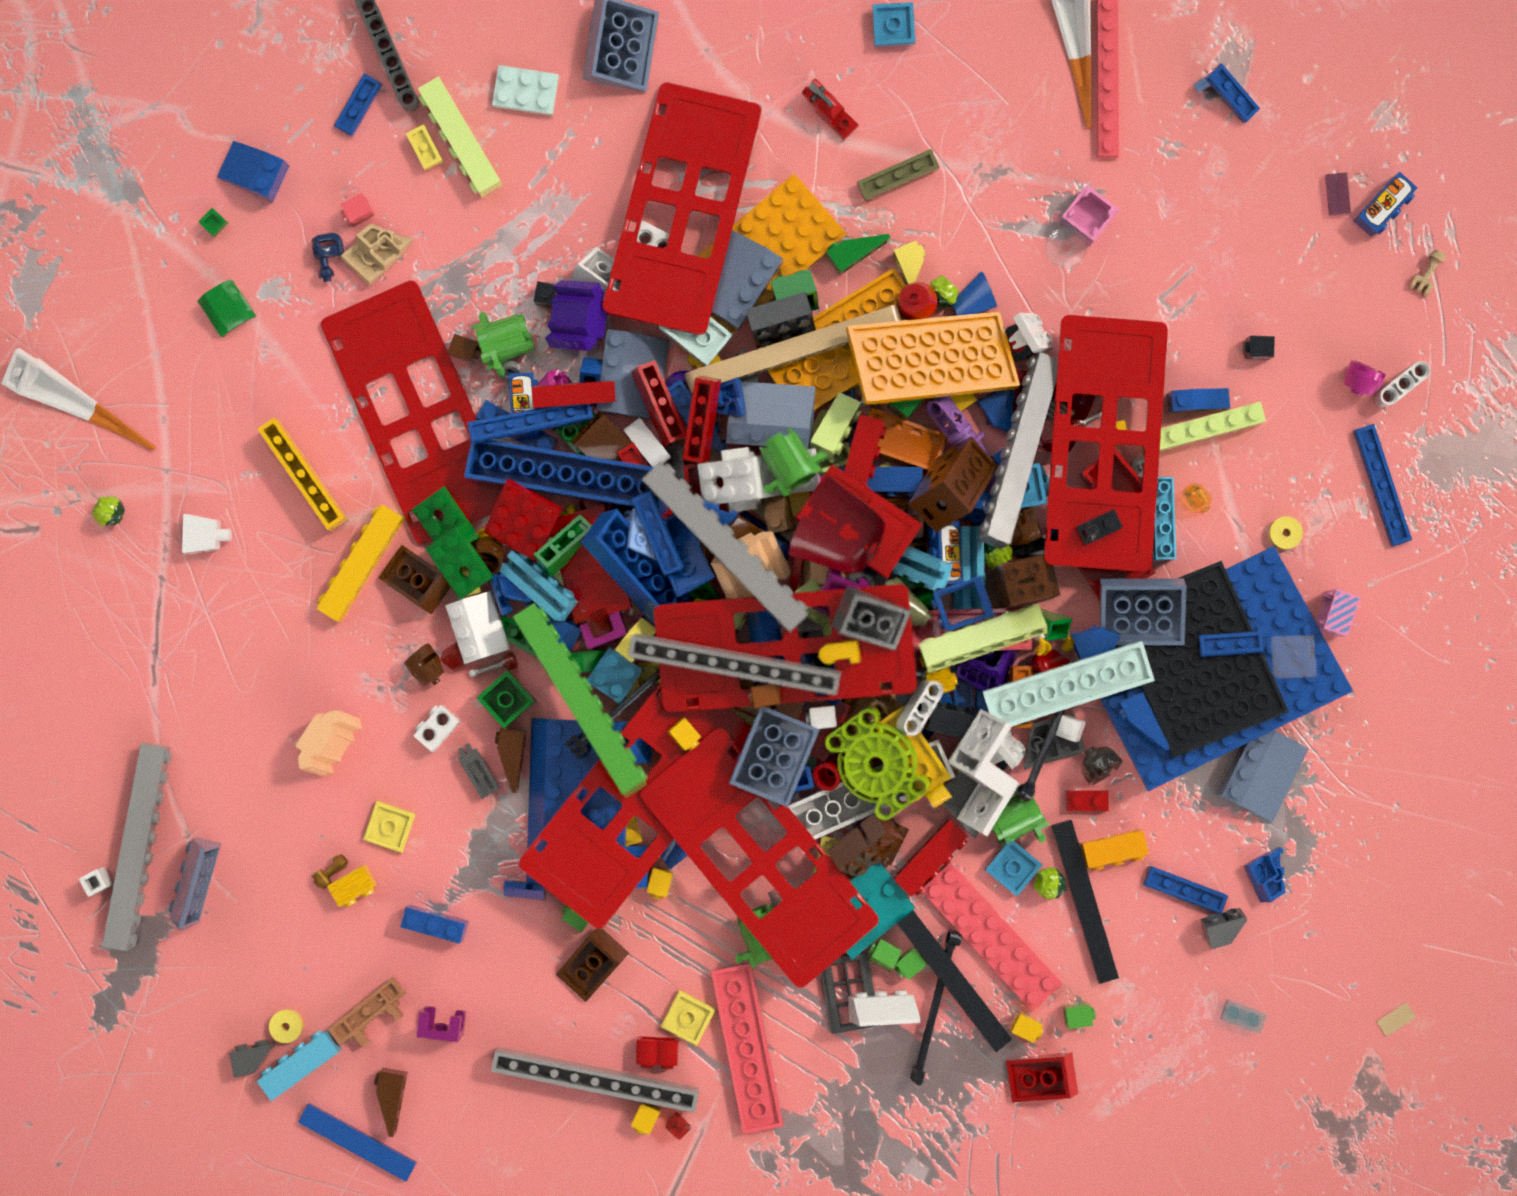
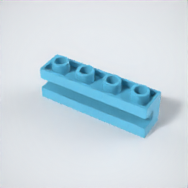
(1164, 530)
(972, 566)
(924, 568)
(539, 586)
(298, 1065)

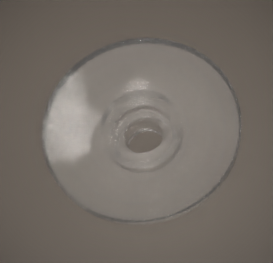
(1063, 258)

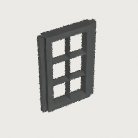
(830, 993)

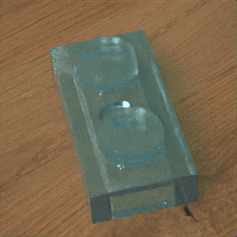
(1243, 1016)

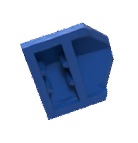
(511, 591)

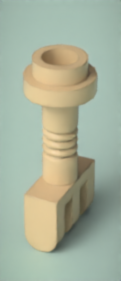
(1437, 257)

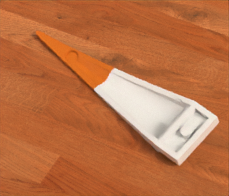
(1074, 24)
(42, 383)

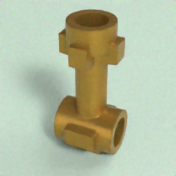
(322, 879)

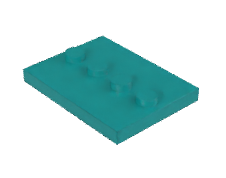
(884, 898)

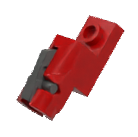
(830, 109)

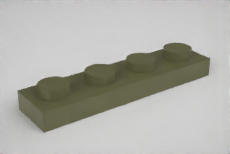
(898, 175)

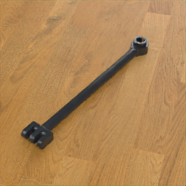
(580, 743)
(1027, 790)
(917, 1075)

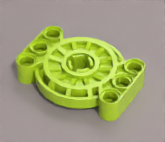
(891, 749)

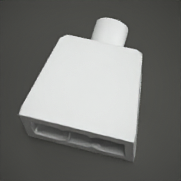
(202, 534)

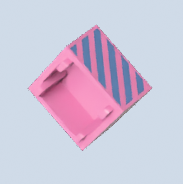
(1089, 214)
(1337, 612)

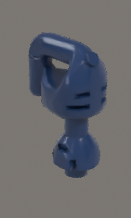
(323, 253)

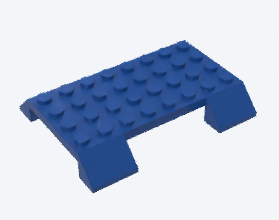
(558, 773)

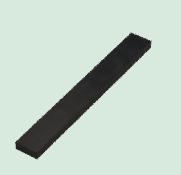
(1085, 901)
(954, 981)

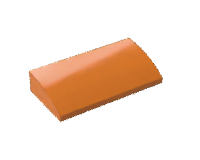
(908, 442)

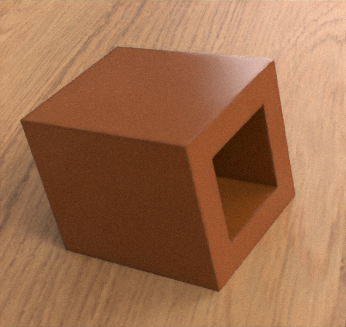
(765, 694)

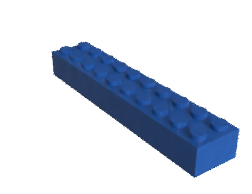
(558, 473)

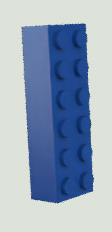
(632, 571)

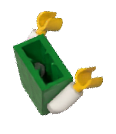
(1057, 628)

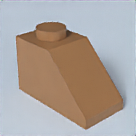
(779, 514)

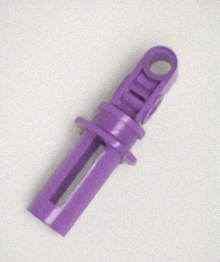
(943, 413)

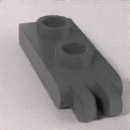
(478, 771)

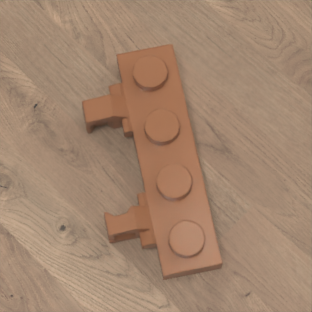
(354, 1023)

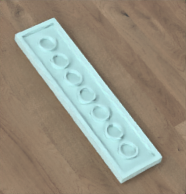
(1070, 684)

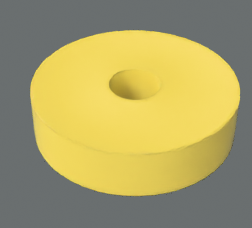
(1276, 532)
(286, 1016)

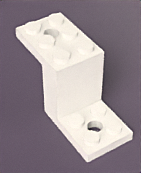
(742, 480)
(973, 760)

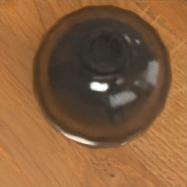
(1099, 763)

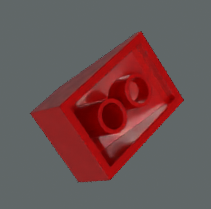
(1042, 1077)

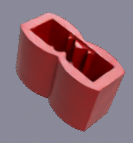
(657, 1051)

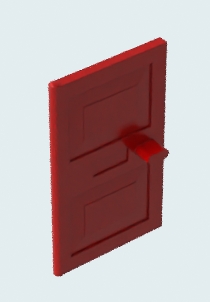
(899, 526)
(587, 578)

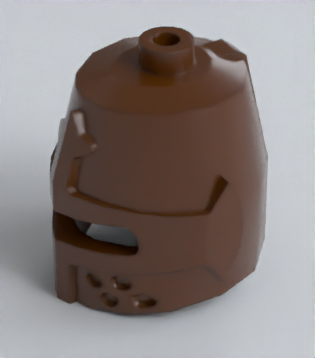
(1026, 528)
(491, 553)
(425, 665)

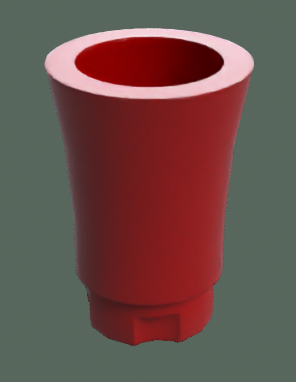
(827, 774)

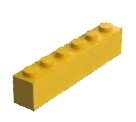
(303, 474)
(360, 563)

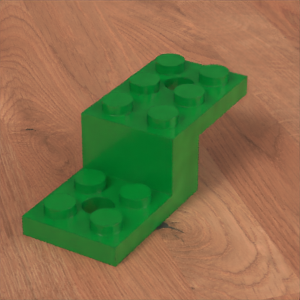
(452, 543)

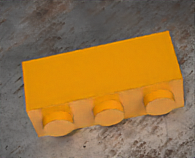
(1114, 849)

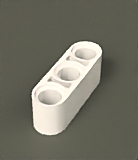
(1408, 377)
(647, 443)
(928, 704)

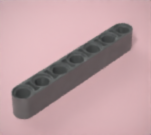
(388, 54)

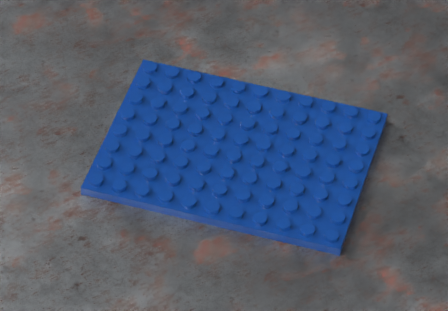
(1276, 610)

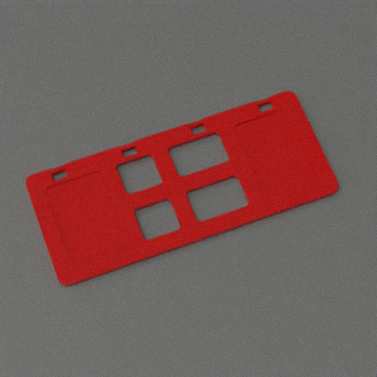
(664, 283)
(384, 339)
(1114, 362)
(713, 625)
(586, 862)
(812, 921)

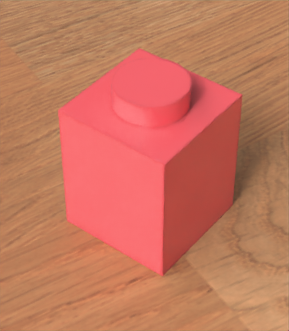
(356, 209)

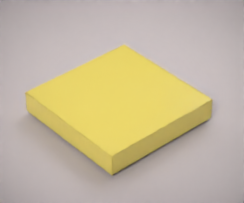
(389, 826)
(688, 1017)

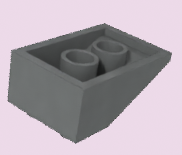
(870, 618)

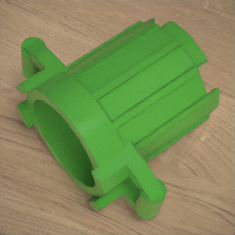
(502, 340)
(790, 463)
(1019, 819)
(756, 953)

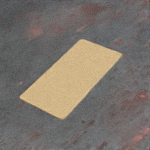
(1396, 1019)

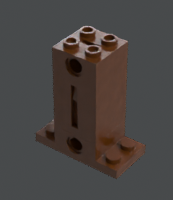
(1021, 582)

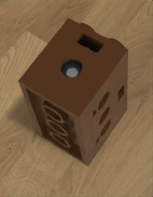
(953, 484)

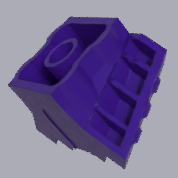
(576, 316)
(988, 669)

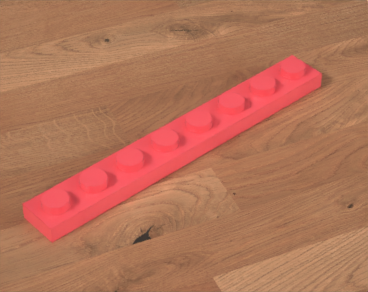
(1107, 79)

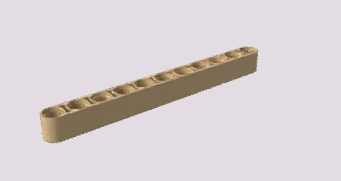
(789, 350)

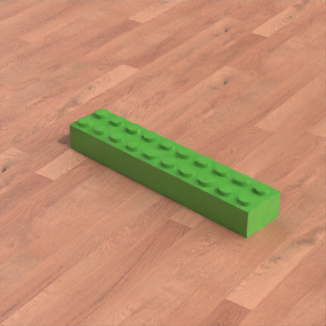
(582, 704)

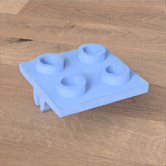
(637, 537)

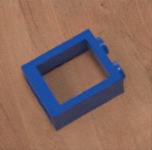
(983, 598)

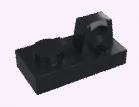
(1099, 527)

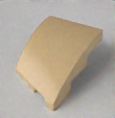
(375, 252)

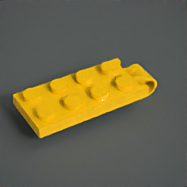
(927, 763)

